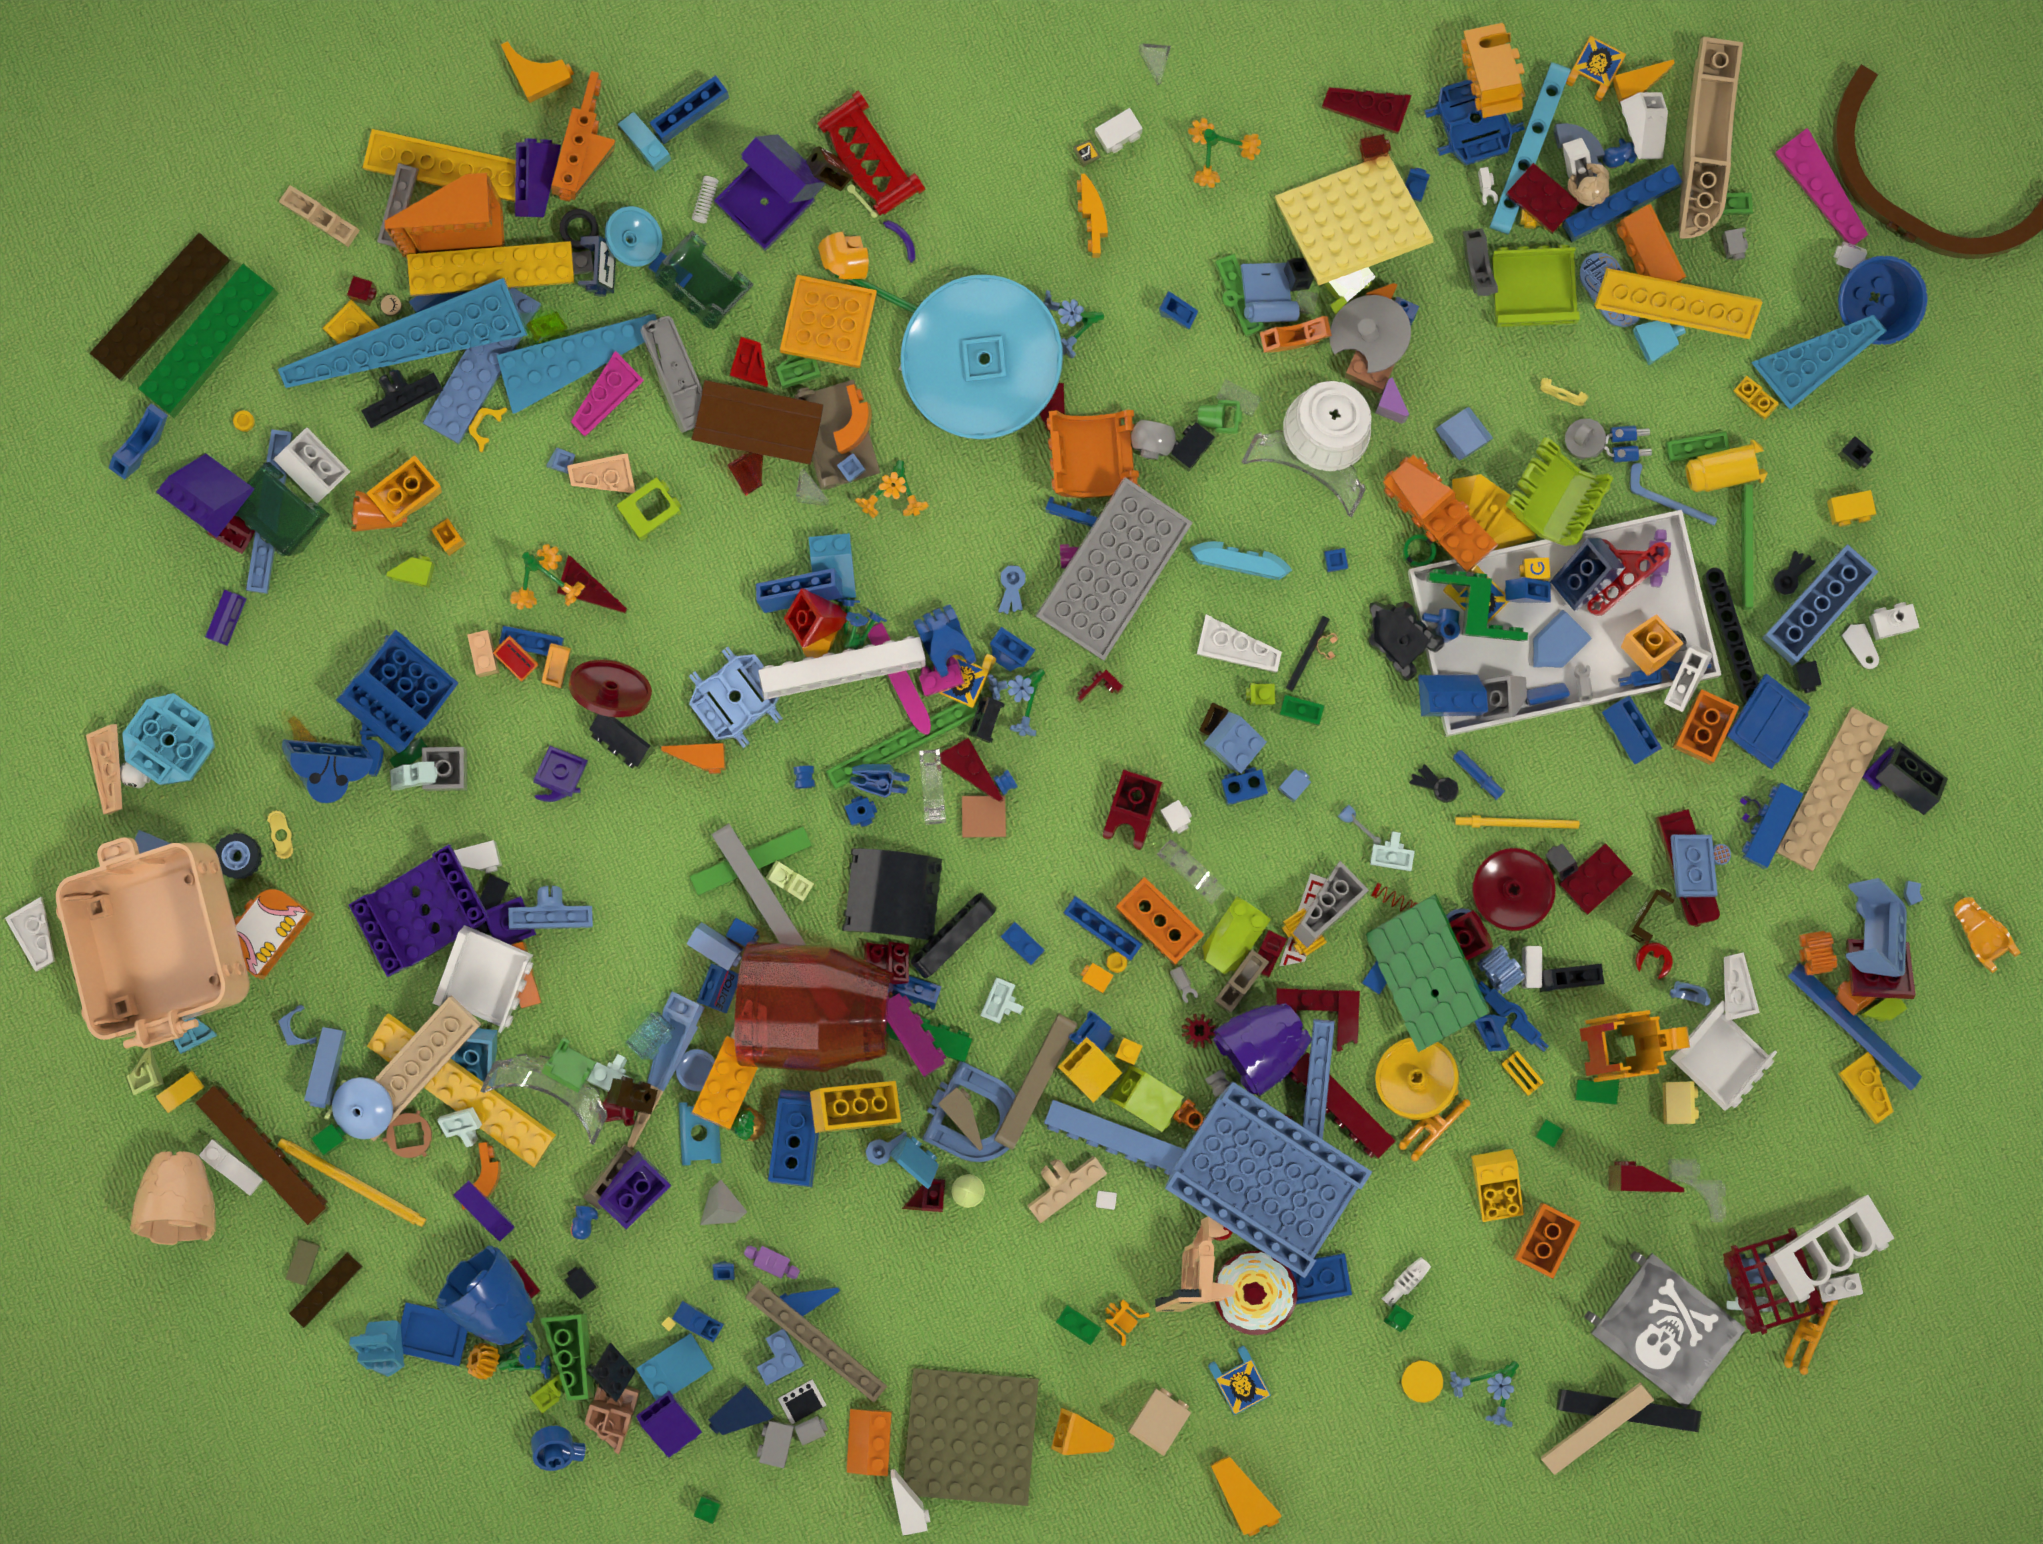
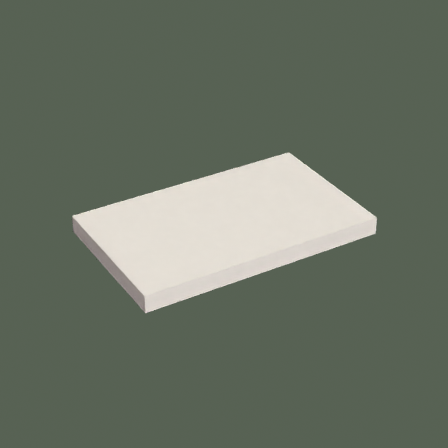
(1675, 602)

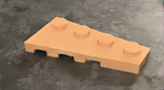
(106, 767)

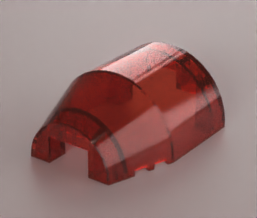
(809, 1008)

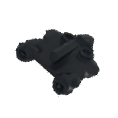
(1401, 636)

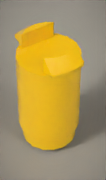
(1725, 468)

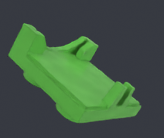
(568, 1066)

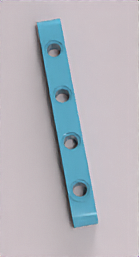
(1531, 142)

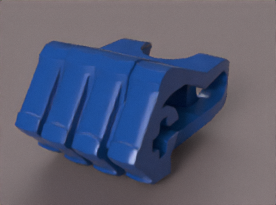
(943, 638)

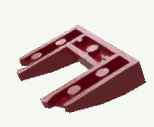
(1341, 1001)

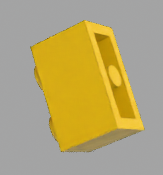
(1851, 508)

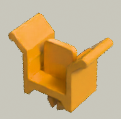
(1123, 1319)

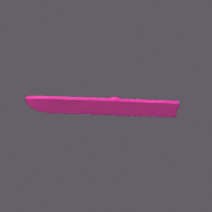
(904, 686)

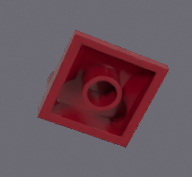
(1471, 934)

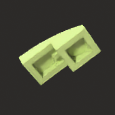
(789, 880)

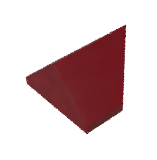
(928, 1199)

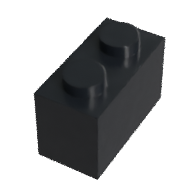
(1192, 446)

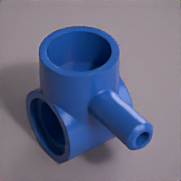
(1446, 618)

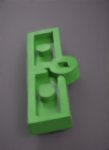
(1234, 295)

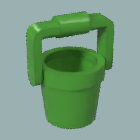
(1214, 416)

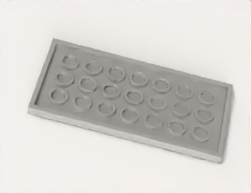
(1113, 569)

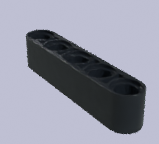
(953, 935)

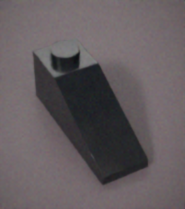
(1572, 977)

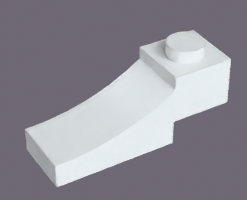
(231, 1167)

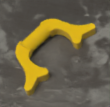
(477, 420)

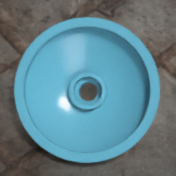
(641, 231)

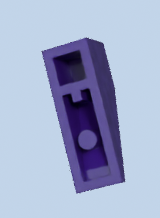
(484, 1211)

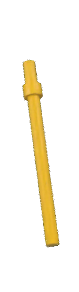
(1476, 821)

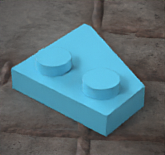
(194, 1037)

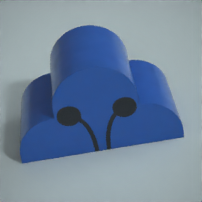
(327, 766)

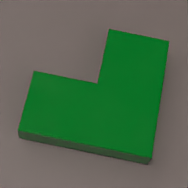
(1597, 1092)

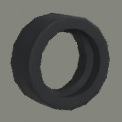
(568, 217)

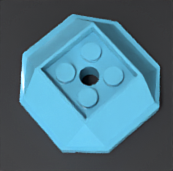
(147, 734)

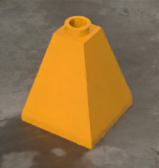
(1079, 1435)

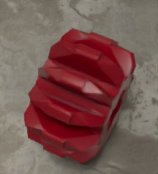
(1191, 1030)

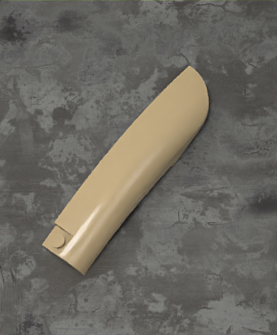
(1709, 136)

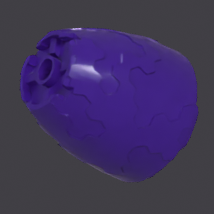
(1263, 1045)

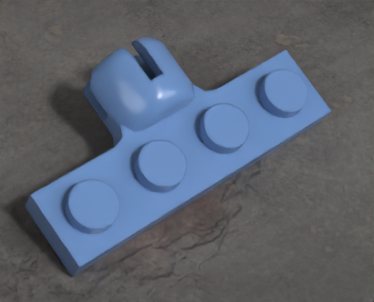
(550, 913)

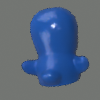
(1618, 155)
(582, 1222)

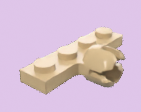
(1064, 1186)

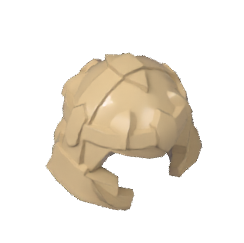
(1591, 189)

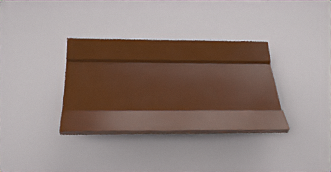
(758, 422)

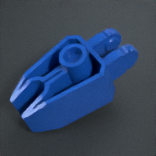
(878, 779)

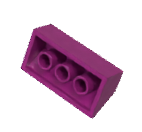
(912, 1035)

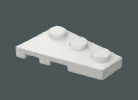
(33, 933)
(1739, 992)

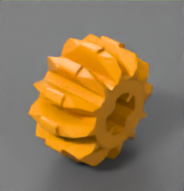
(483, 1361)

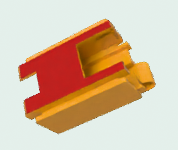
(1648, 1040)

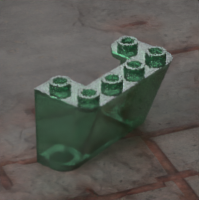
(710, 291)
(280, 513)

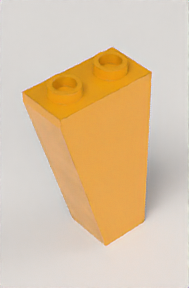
(1244, 1498)

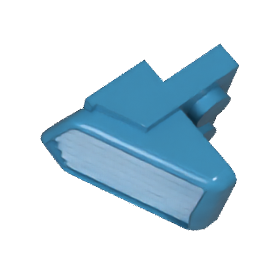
(380, 1347)

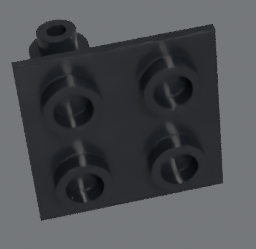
(611, 1372)

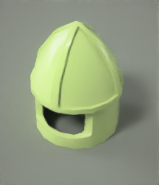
(968, 1190)

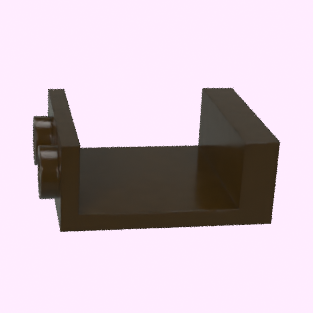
(1637, 932)

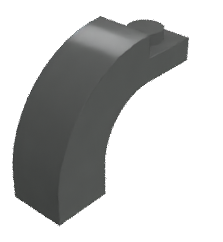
(1478, 262)

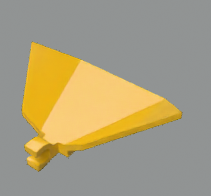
(1489, 510)

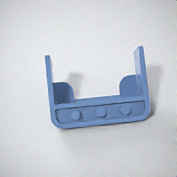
(1884, 929)

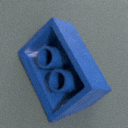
(1452, 695)

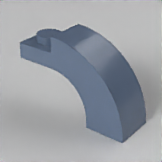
(1569, 132)

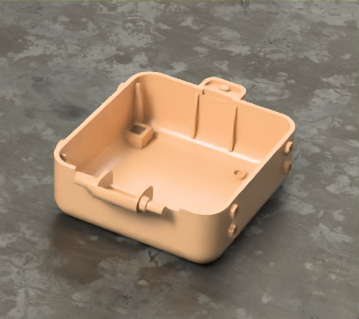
(151, 941)

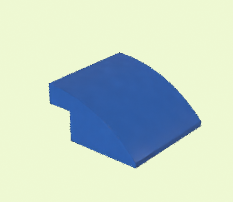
(397, 691)

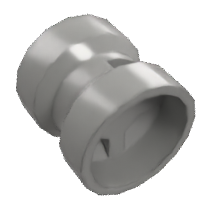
(1218, 1082)

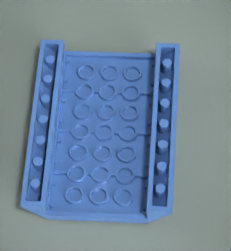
(1266, 1178)

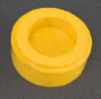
(243, 421)
(1116, 962)

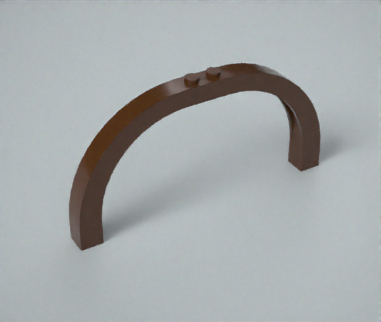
(1896, 218)

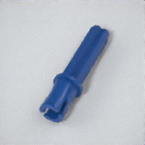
(1478, 774)

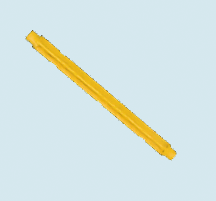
(352, 1182)

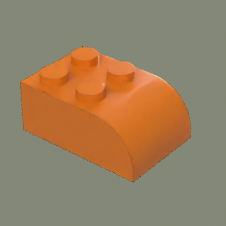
(1705, 727)

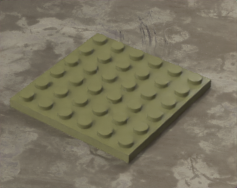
(971, 1436)

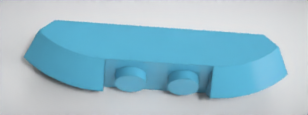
(1267, 566)

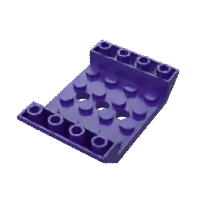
(395, 919)

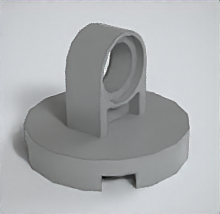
(1585, 439)

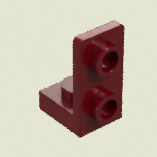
(1110, 684)

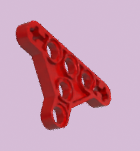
(1631, 561)

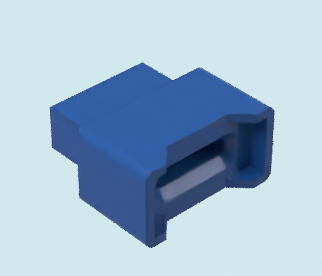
(1095, 1030)

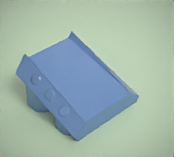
(1464, 434)

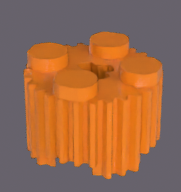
(1817, 952)

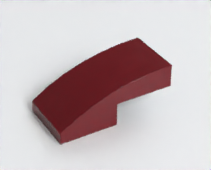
(1271, 950)

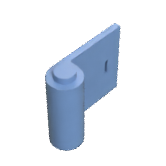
(1267, 295)

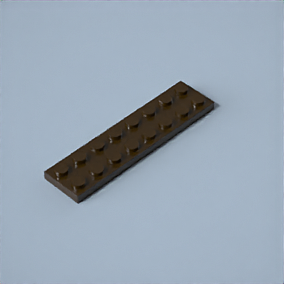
(160, 306)

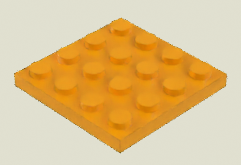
(828, 321)

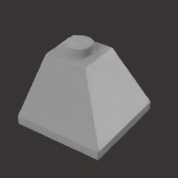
(1504, 696)

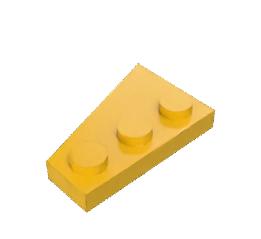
(1865, 1083)

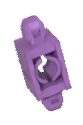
(1656, 579)
(771, 1262)

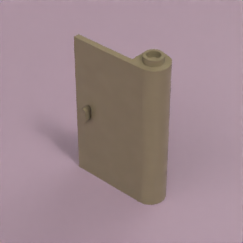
(835, 416)

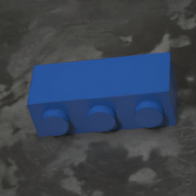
(1631, 730)

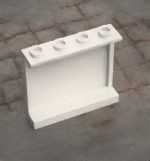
(485, 976)
(1722, 1059)

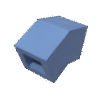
(1912, 892)

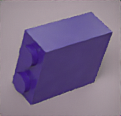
(669, 1424)

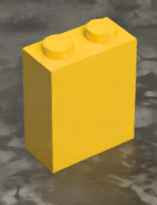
(1090, 1069)

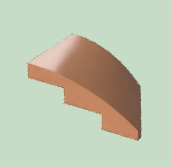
(612, 1418)

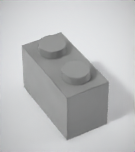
(776, 1443)

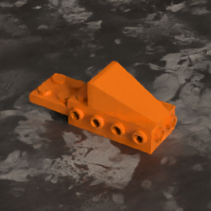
(1438, 512)

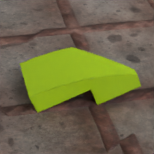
(1886, 1009)
(547, 1395)

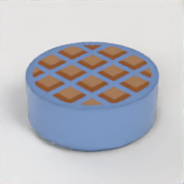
(1721, 854)

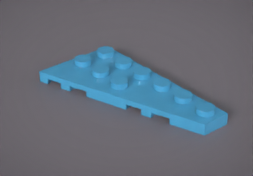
(1807, 365)

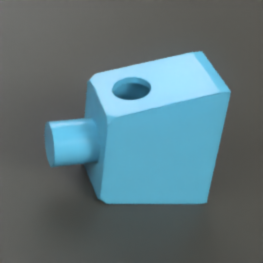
(1657, 339)

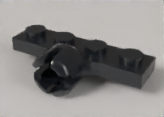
(400, 396)

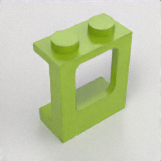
(634, 516)

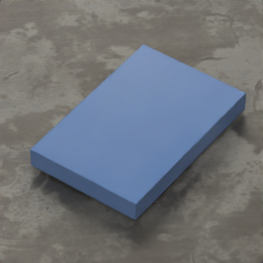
(1694, 866)

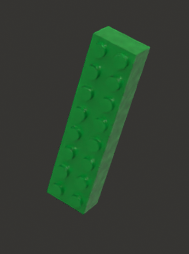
(208, 340)

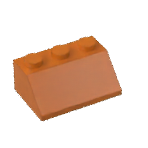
(869, 1442)

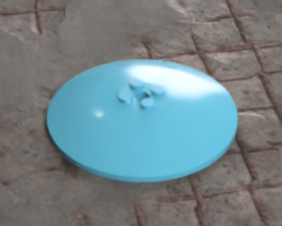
(945, 350)

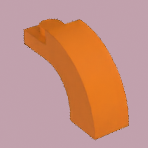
(1295, 336)
(859, 424)
(489, 1170)

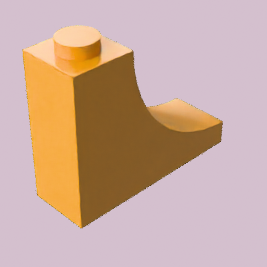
(538, 78)

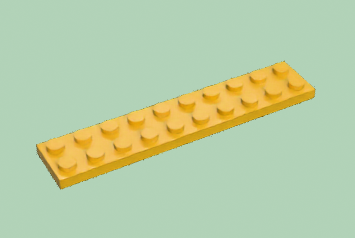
(462, 1091)

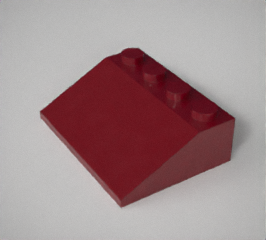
(1629, 1177)

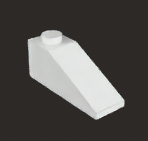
(1688, 677)
(480, 857)
(910, 1508)

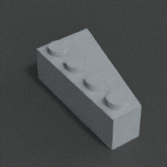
(1334, 900)

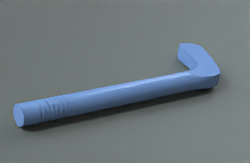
(1637, 489)

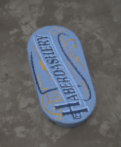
(1591, 277)

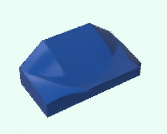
(1010, 650)

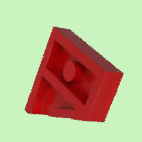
(749, 363)

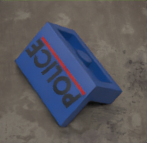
(718, 988)

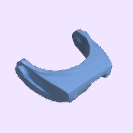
(1702, 996)
(290, 1038)

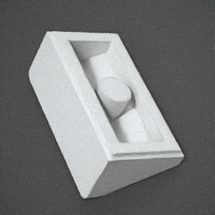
(1532, 967)

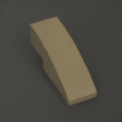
(1241, 981)

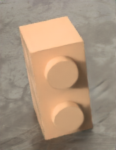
(482, 653)

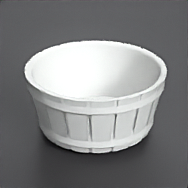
(1319, 438)

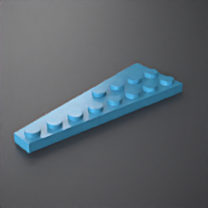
(549, 366)

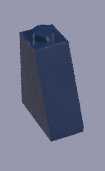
(740, 1412)

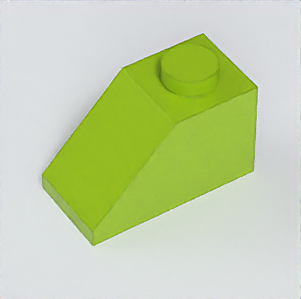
(414, 571)

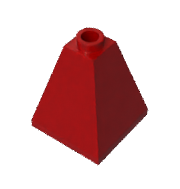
(813, 618)

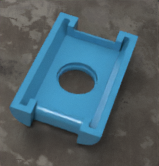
(697, 1150)

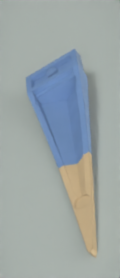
(683, 1016)

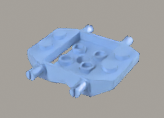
(721, 685)

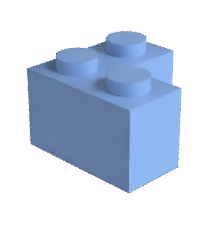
(786, 1358)

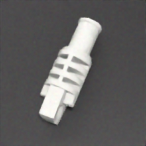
(1407, 1281)

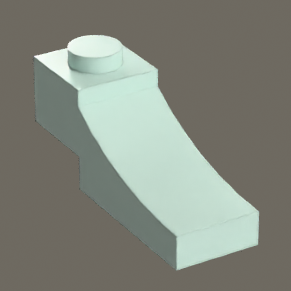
(413, 775)

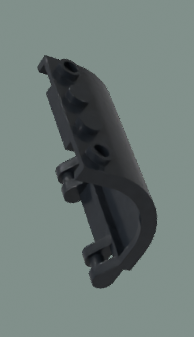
(892, 893)

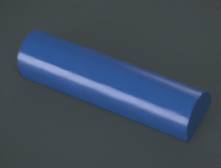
(1103, 928)

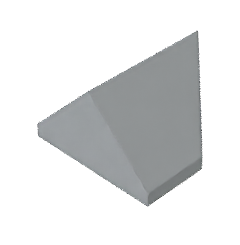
(721, 1206)

